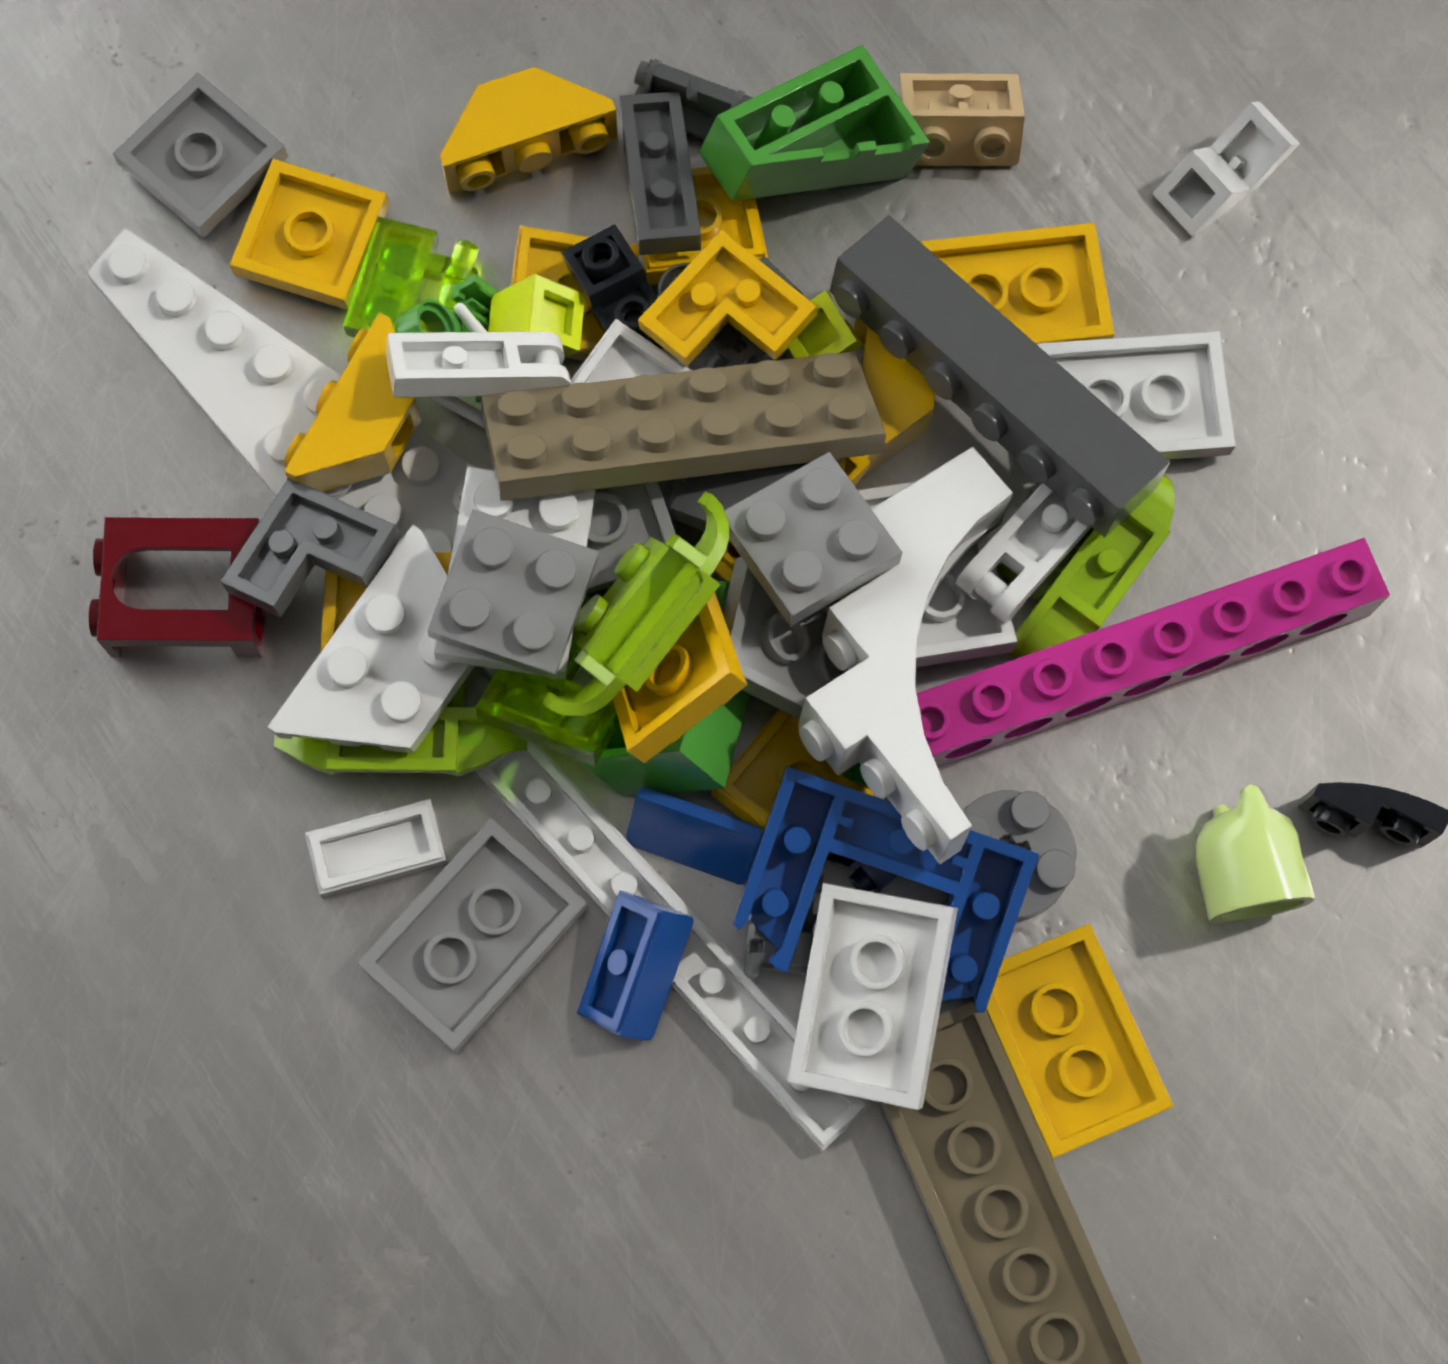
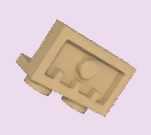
(966, 117)

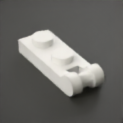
(473, 363)
(1030, 546)

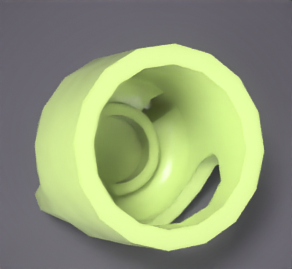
(1250, 862)

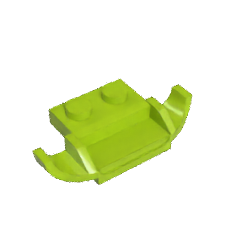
(1094, 575)
(644, 611)
(452, 746)

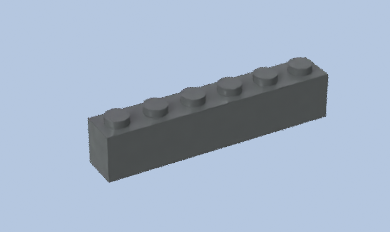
(997, 376)

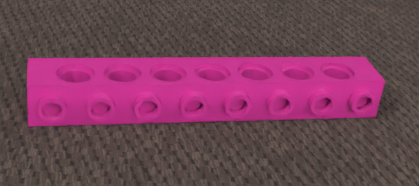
(1150, 652)

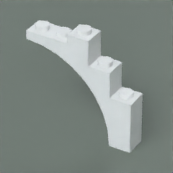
(874, 707)

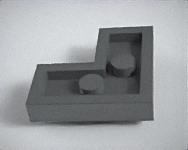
(306, 531)

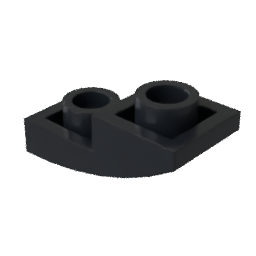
(611, 279)
(1353, 808)

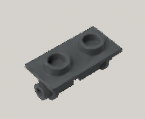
(699, 97)

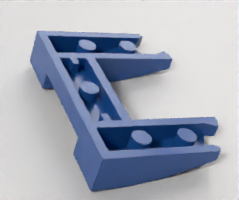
(822, 817)

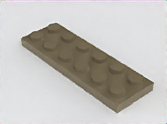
(680, 425)
(1004, 1208)

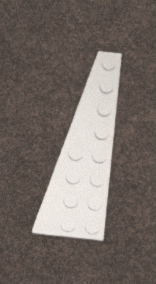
(264, 386)

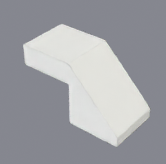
(1226, 172)

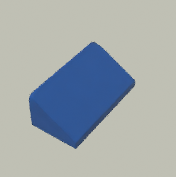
(693, 835)
(635, 966)

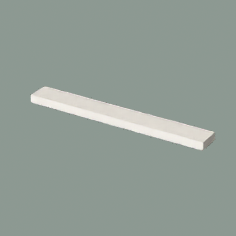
(707, 974)

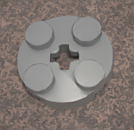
(1040, 828)

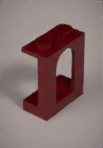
(121, 625)

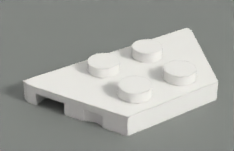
(380, 668)

